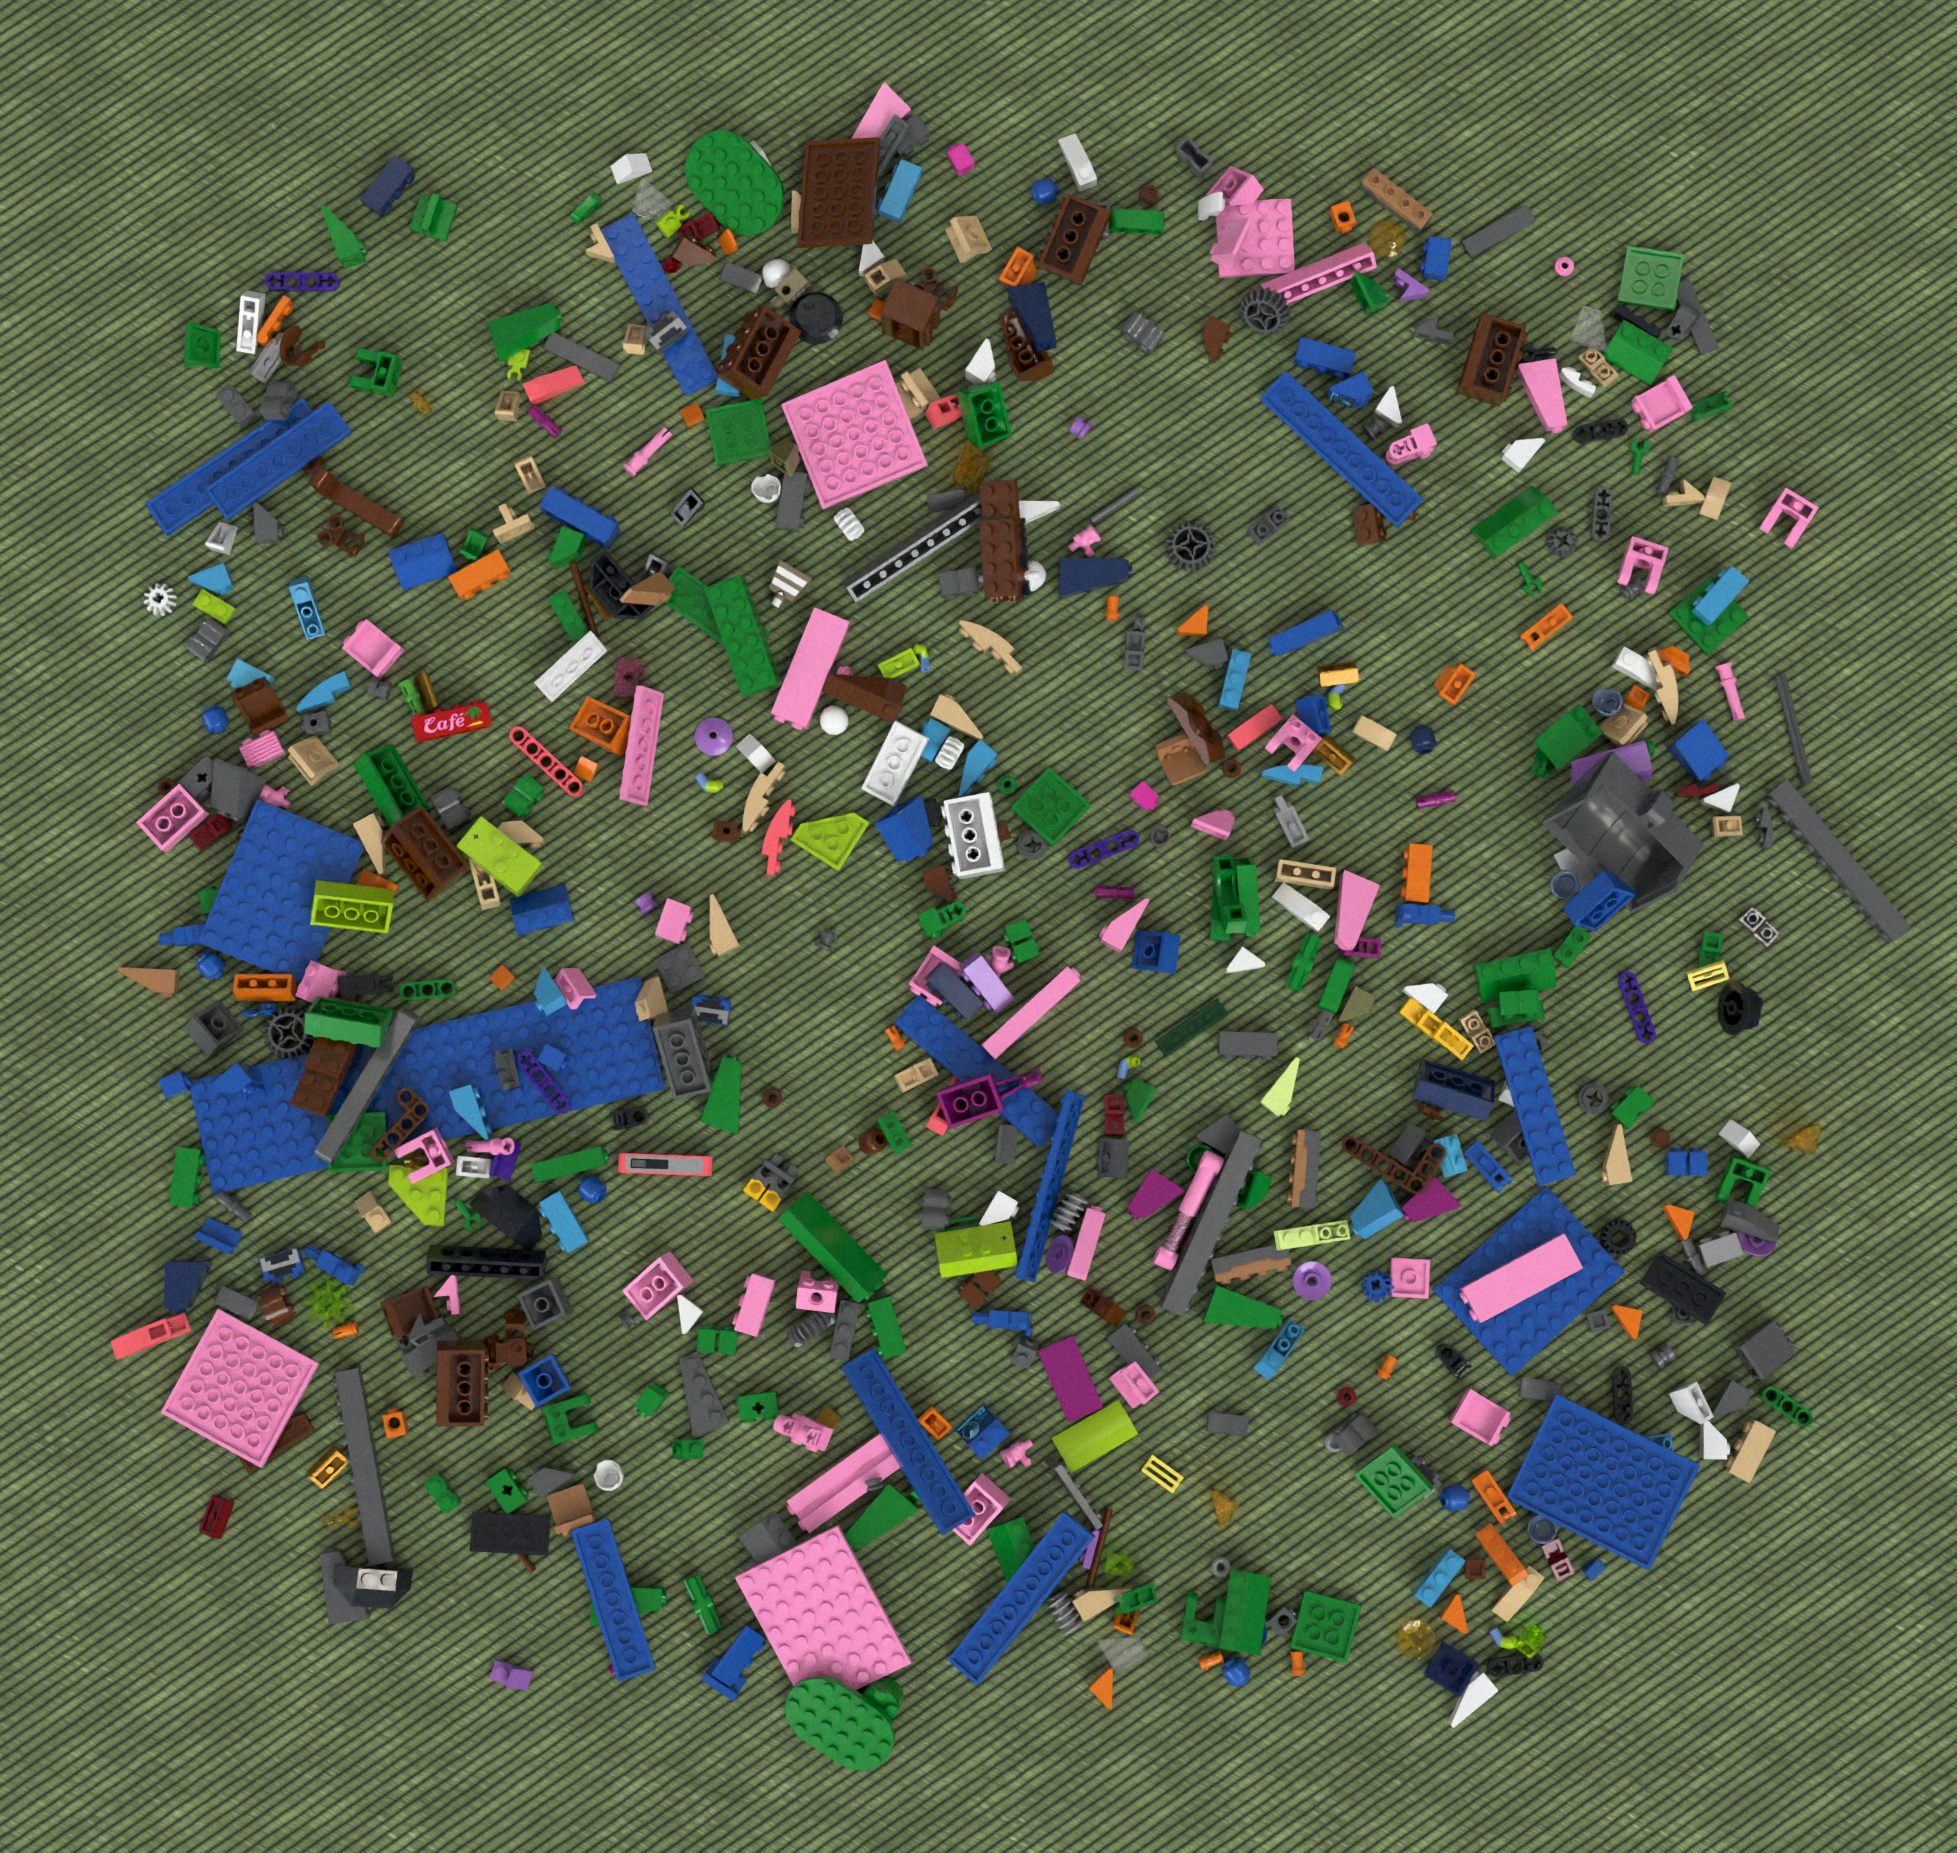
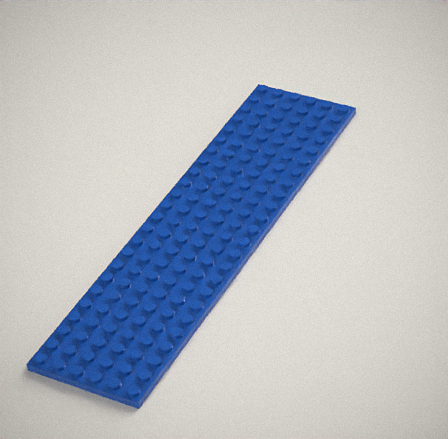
(609, 1060)

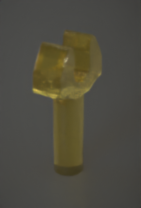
(411, 1164)
(345, 1518)

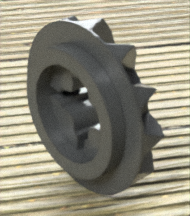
(1553, 543)
(1026, 852)
(1601, 1094)

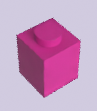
(960, 159)
(1144, 797)

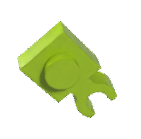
(669, 222)
(518, 362)

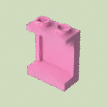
(1661, 404)
(372, 648)
(918, 983)
(1134, 1384)
(1480, 1417)

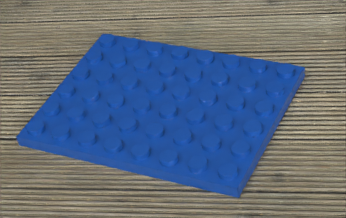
(270, 887)
(1531, 1324)
(1603, 1481)

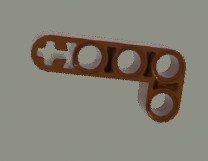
(396, 1128)

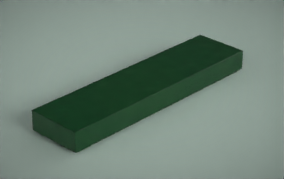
(1191, 1027)

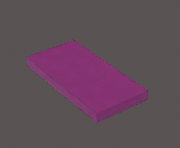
(1070, 1378)

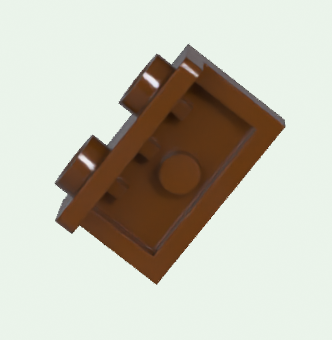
(1369, 525)

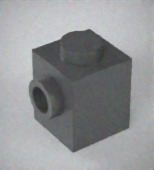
(316, 724)

